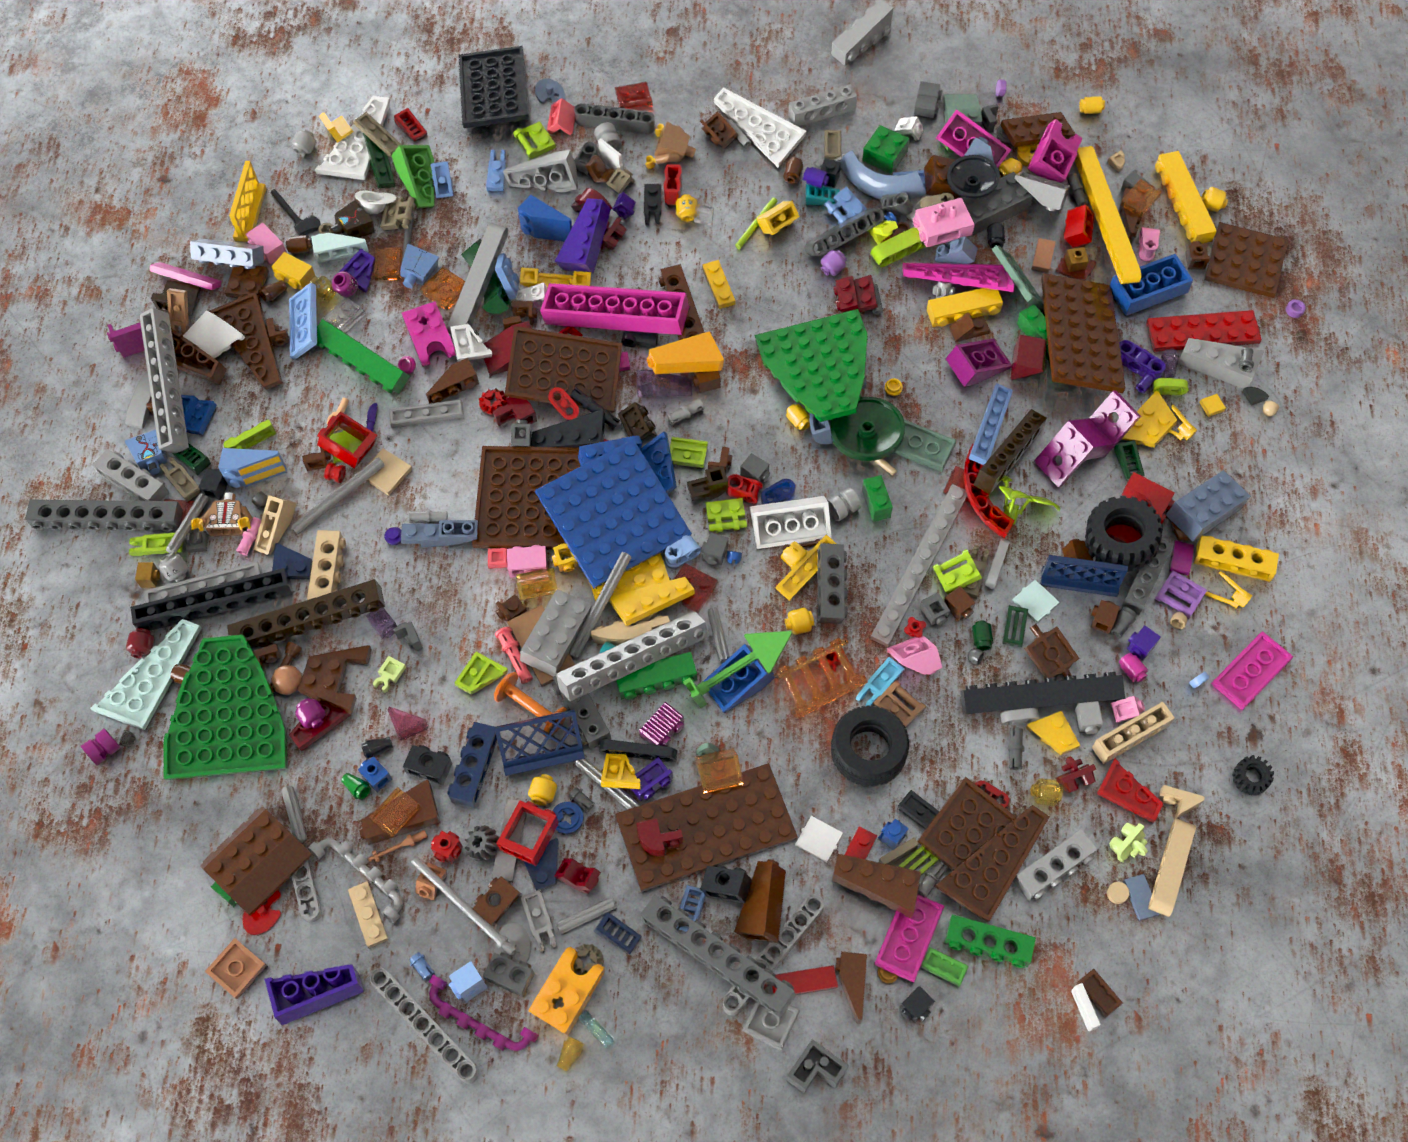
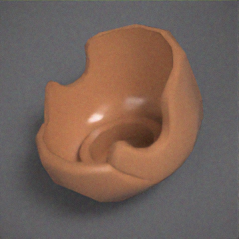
(286, 679)

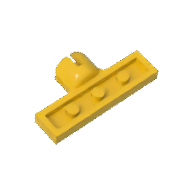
(802, 565)

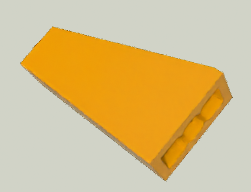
(687, 355)

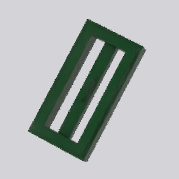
(1012, 641)

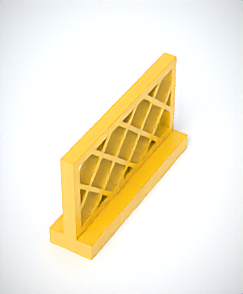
(246, 203)

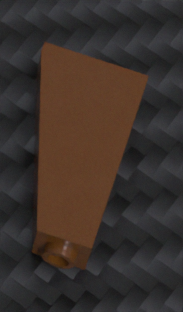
(424, 817)
(763, 907)

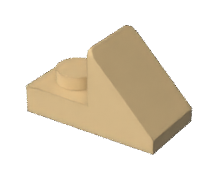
(1185, 800)

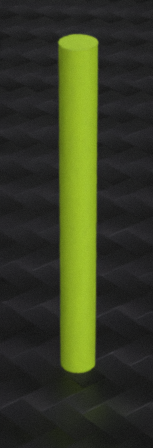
(755, 224)

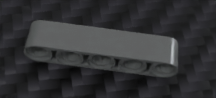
(622, 118)
(837, 232)

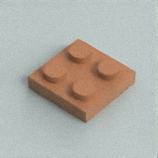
(235, 968)

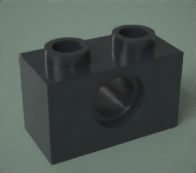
(436, 772)
(734, 890)

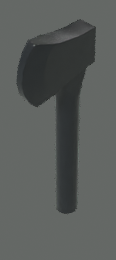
(301, 226)

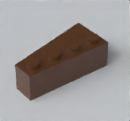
(195, 360)

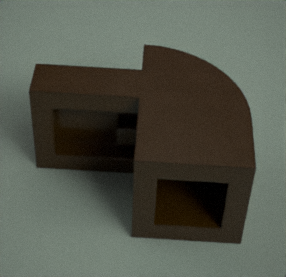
(712, 485)

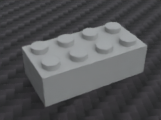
(555, 633)

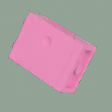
(943, 222)

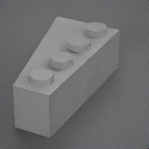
(863, 32)
(1219, 361)

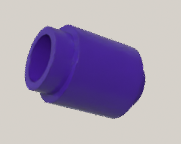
(816, 177)

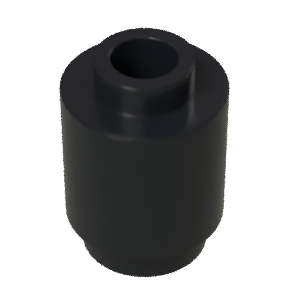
(995, 235)

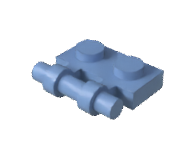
(847, 202)

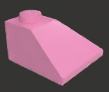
(917, 655)

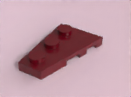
(305, 737)

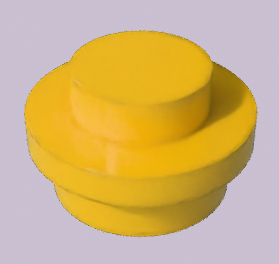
(893, 387)

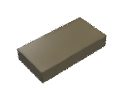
(832, 144)

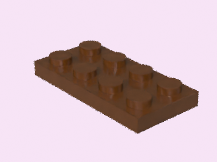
(1030, 129)

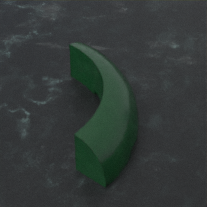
(495, 296)

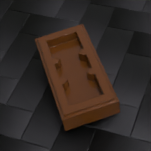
(1100, 993)

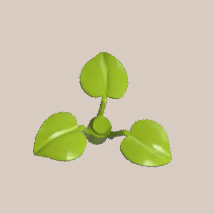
(1012, 509)

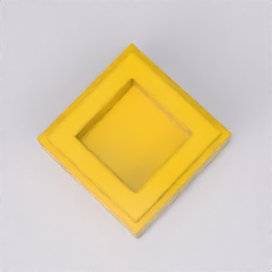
(1212, 405)

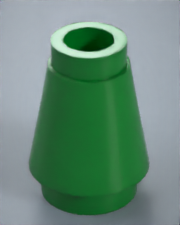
(357, 787)

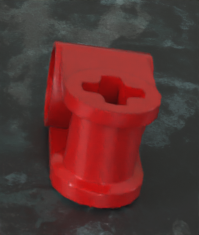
(744, 488)

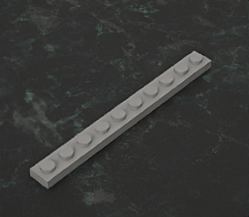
(919, 566)

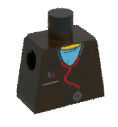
(352, 221)

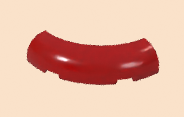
(980, 501)

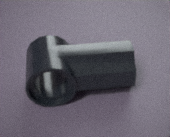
(634, 338)

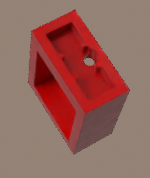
(355, 429)
(522, 852)

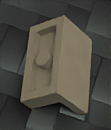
(901, 853)

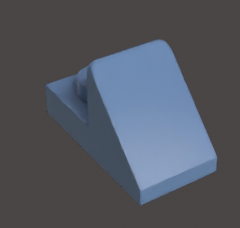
(442, 179)

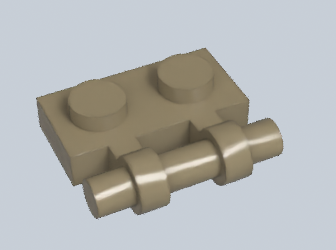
(393, 214)

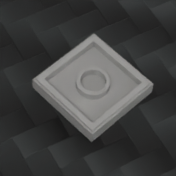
(768, 1026)

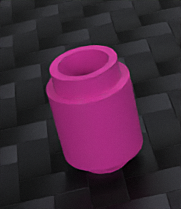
(1133, 667)

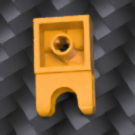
(566, 985)

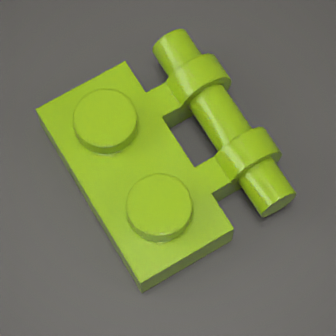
(726, 510)

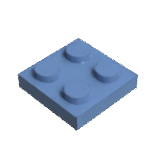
(506, 275)

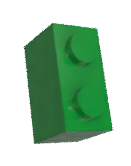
(877, 498)

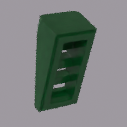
(1133, 452)
(200, 465)

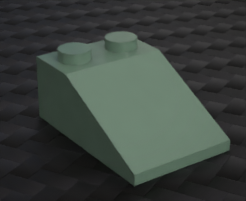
(965, 103)

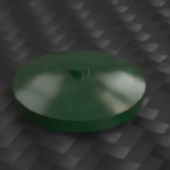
(870, 432)

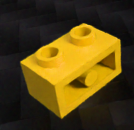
(778, 217)

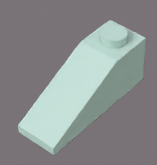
(336, 246)

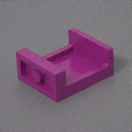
(127, 340)

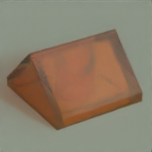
(719, 770)

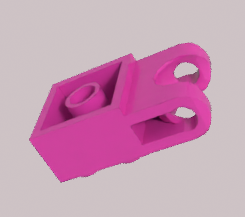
(1054, 153)
(428, 332)

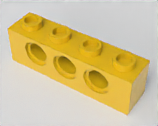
(1225, 561)

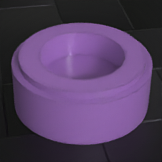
(1001, 87)
(1295, 308)

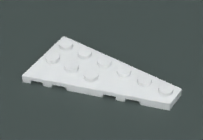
(766, 130)
(350, 154)

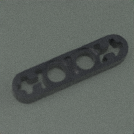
(638, 750)

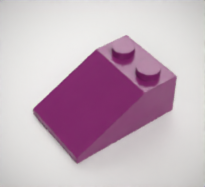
(977, 361)

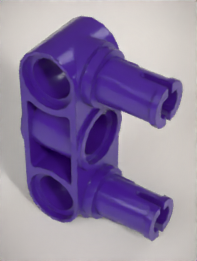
(1142, 363)

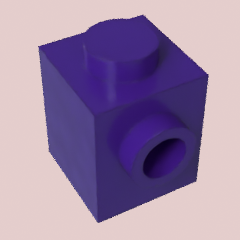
(1143, 642)

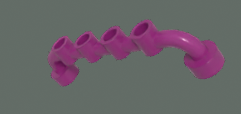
(482, 1030)

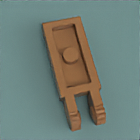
(178, 309)

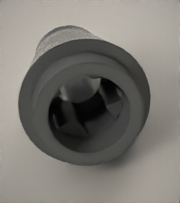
(1123, 621)

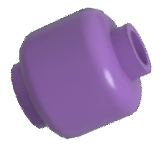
(833, 262)

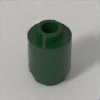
(982, 635)

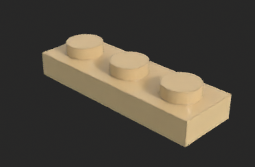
(368, 914)

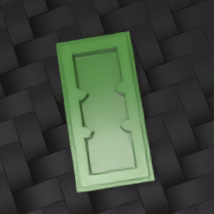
(944, 966)

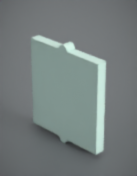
(1036, 600)

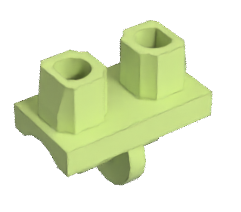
(1132, 845)

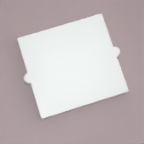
(609, 155)
(819, 839)

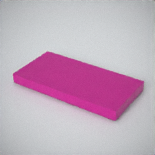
(1252, 670)
(909, 939)

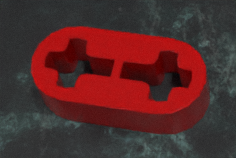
(994, 792)

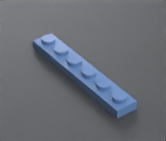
(990, 424)

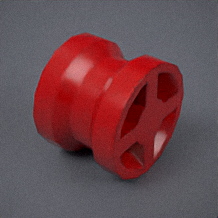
(335, 472)

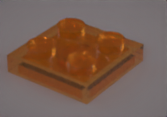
(443, 288)

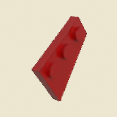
(1128, 793)

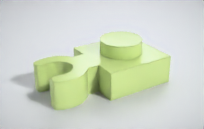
(389, 671)

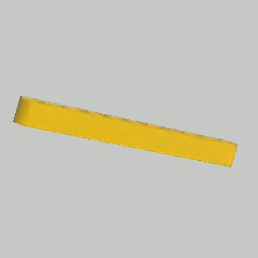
(1107, 216)

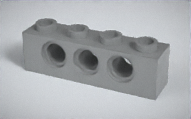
(822, 106)
(107, 467)
(1077, 843)

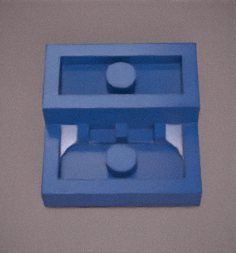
(197, 413)

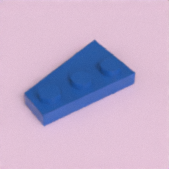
(659, 458)

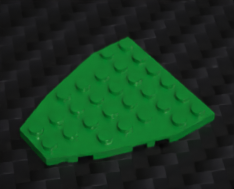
(819, 362)
(224, 715)

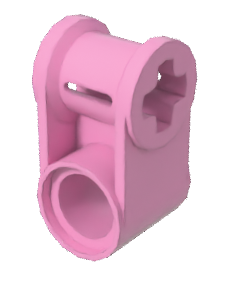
(1148, 243)

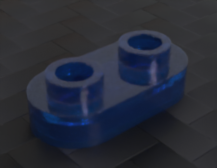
(776, 492)

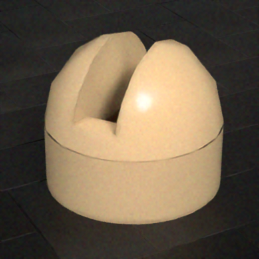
(1270, 408)
(1178, 620)

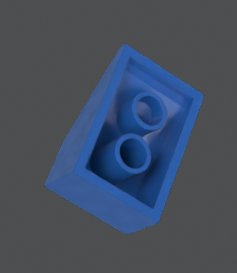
(543, 220)
(740, 684)

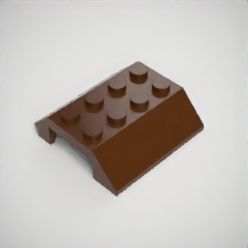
(255, 860)

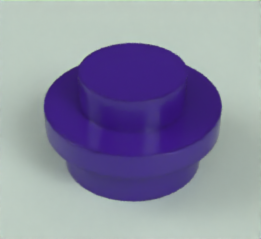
(393, 536)

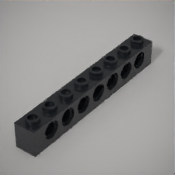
(212, 600)

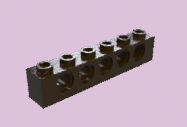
(1010, 451)

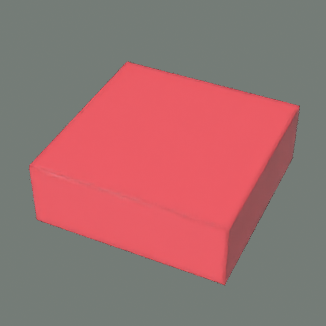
(497, 558)

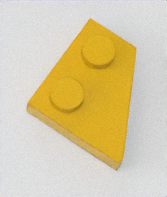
(1056, 732)

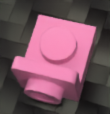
(1127, 708)

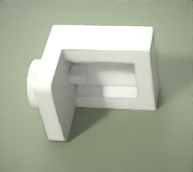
(910, 126)

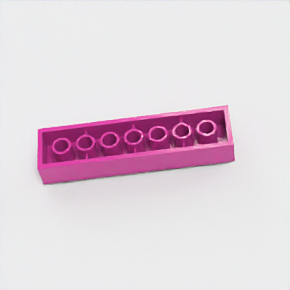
(615, 308)

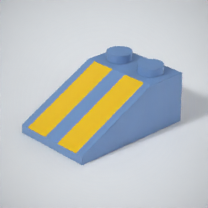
(250, 466)

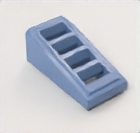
(686, 899)

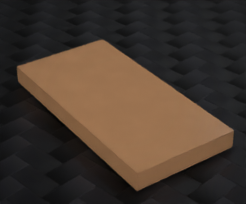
(522, 628)

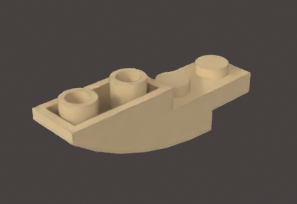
(620, 633)

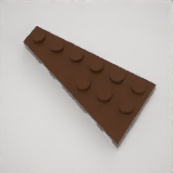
(256, 348)

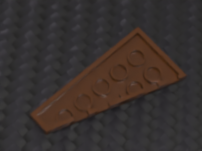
(989, 872)

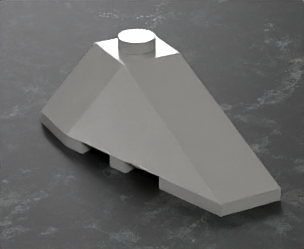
(551, 172)

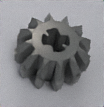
(482, 843)

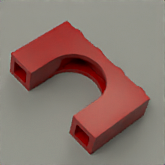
(1148, 491)

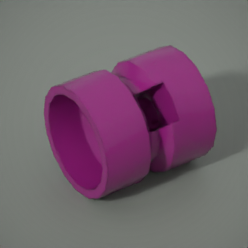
(100, 747)

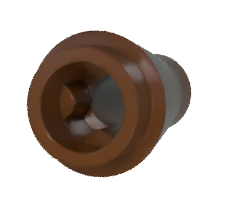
(272, 291)

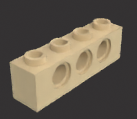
(326, 541)
(1133, 732)

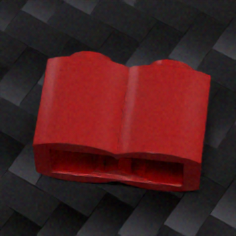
(672, 183)

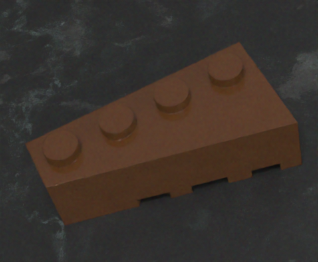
(879, 881)

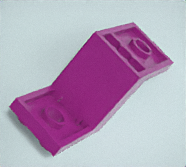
(1087, 438)

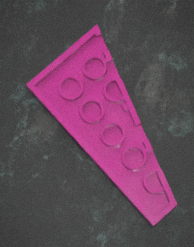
(965, 274)

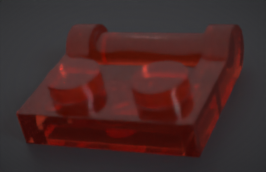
(633, 95)

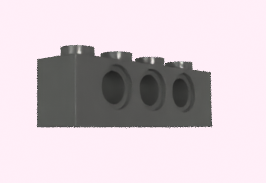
(1146, 579)
(827, 612)

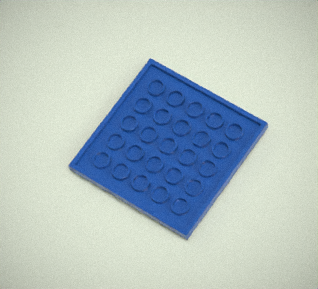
(612, 509)

